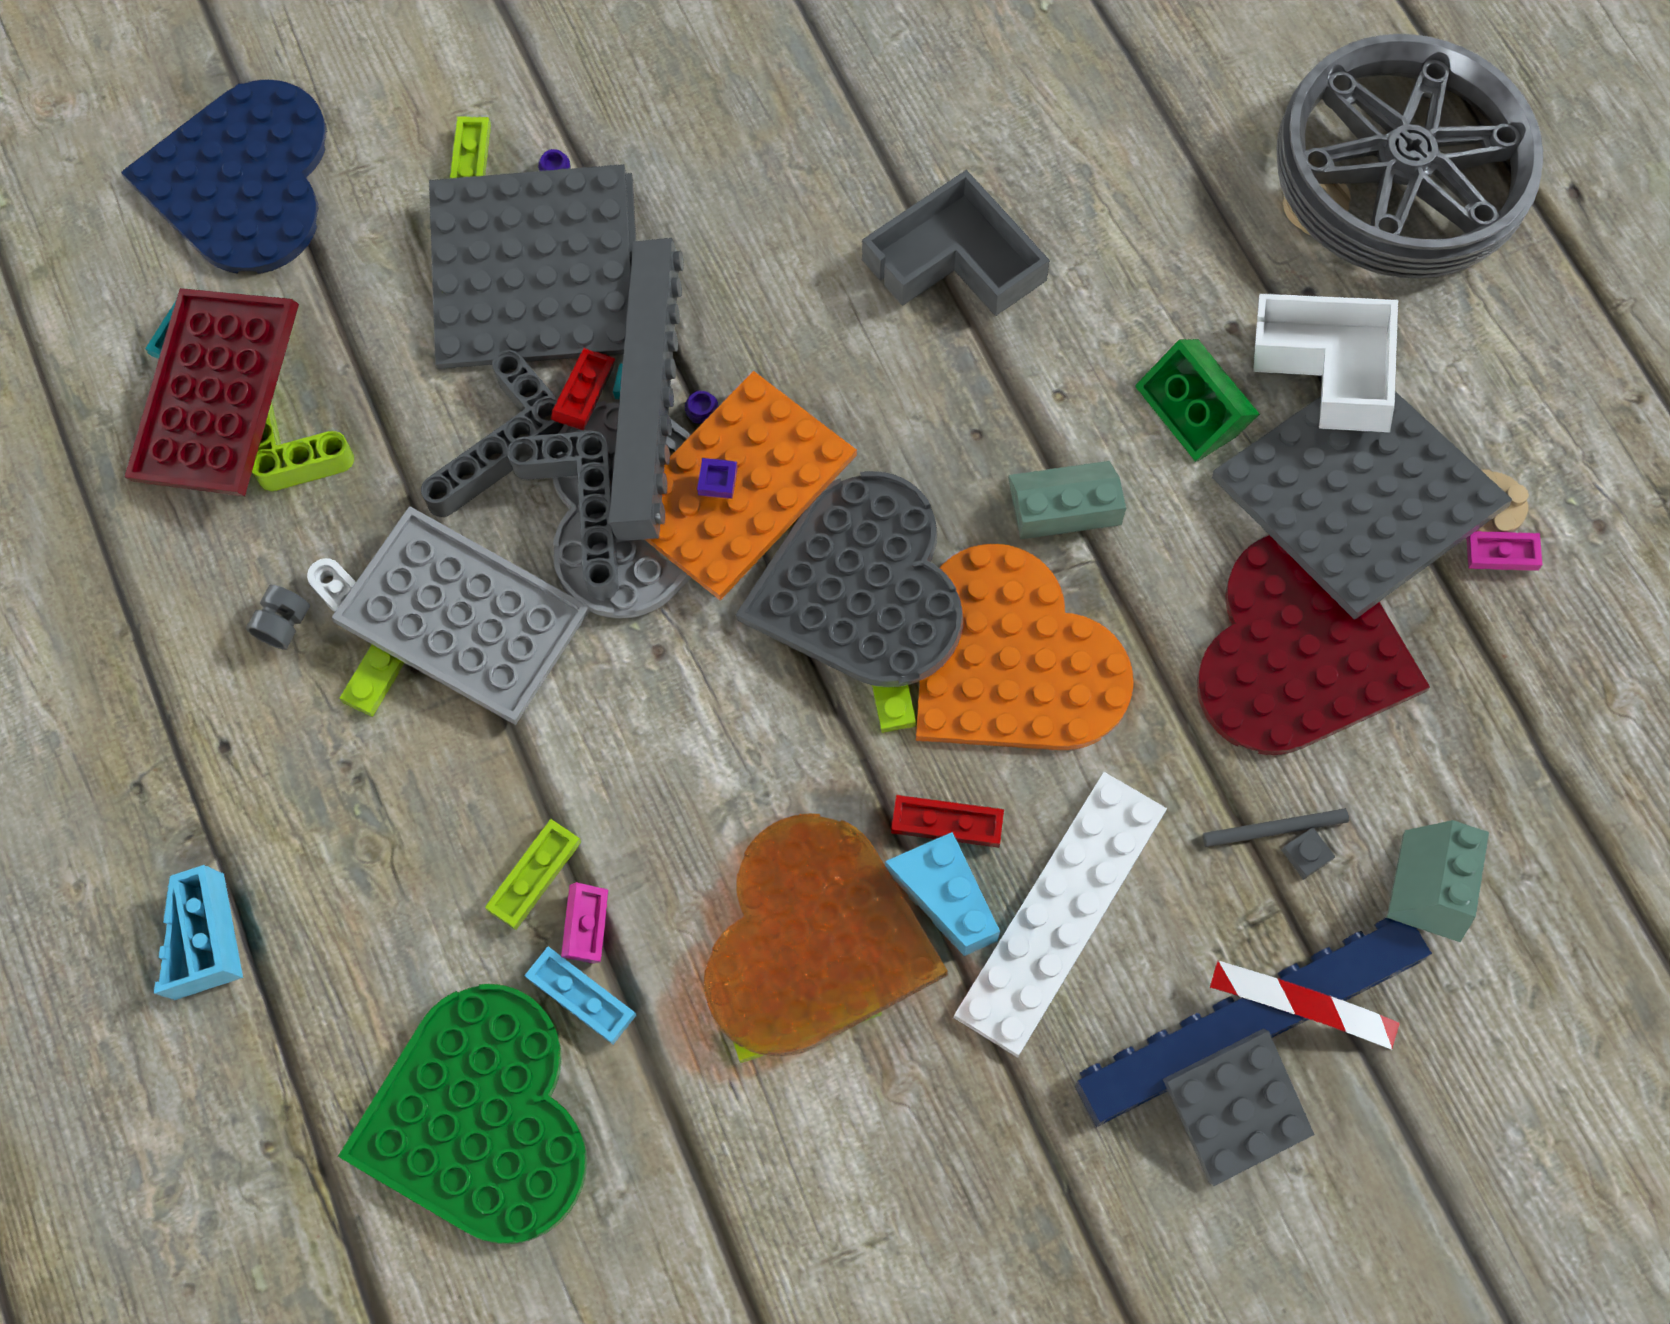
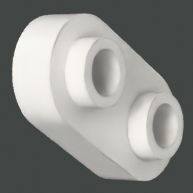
(334, 591)

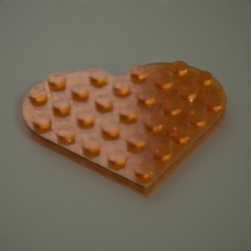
(816, 942)

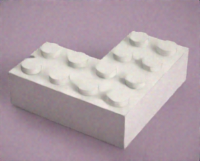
(1342, 340)

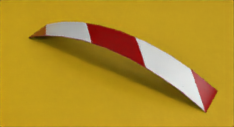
(1305, 1003)

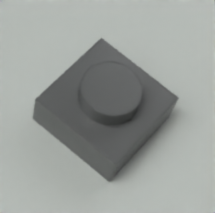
(1308, 853)

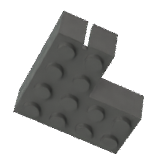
(958, 232)

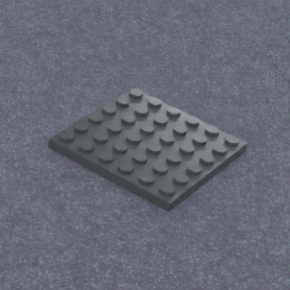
(530, 265)
(1361, 504)

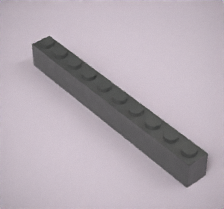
(646, 391)

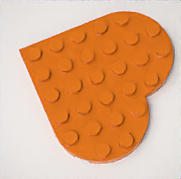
(1022, 663)

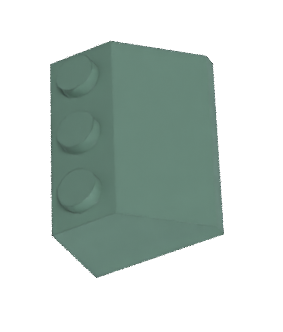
(1067, 499)
(1439, 878)

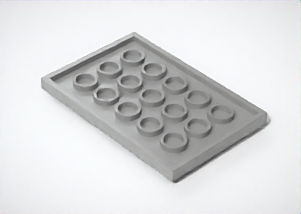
(461, 615)

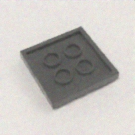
(1238, 1107)

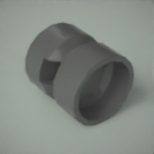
(273, 628)

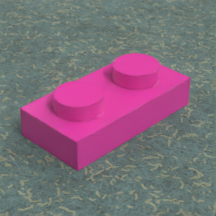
(1504, 551)
(584, 923)

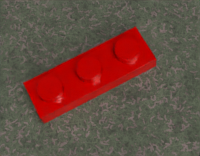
(583, 389)
(938, 818)

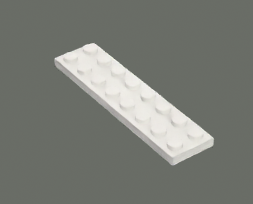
(1060, 914)

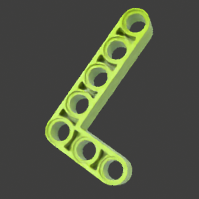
(286, 455)

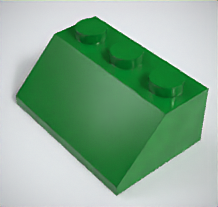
(1196, 398)

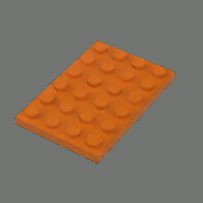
(782, 469)

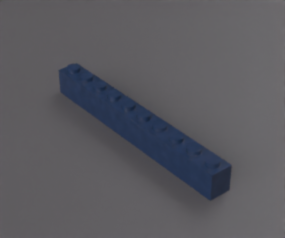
(1339, 974)

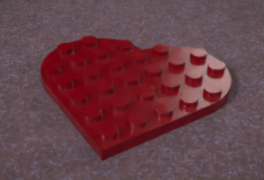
(1297, 660)

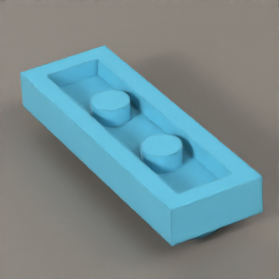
(580, 995)

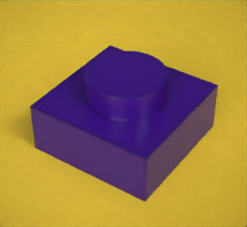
(717, 478)

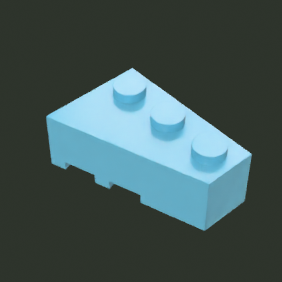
(946, 890)
(199, 935)

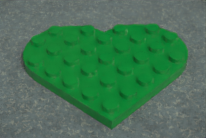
(473, 1119)

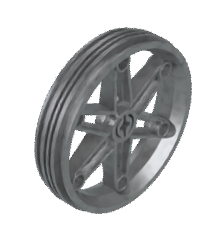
(1409, 155)

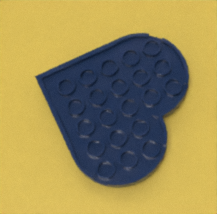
(240, 176)

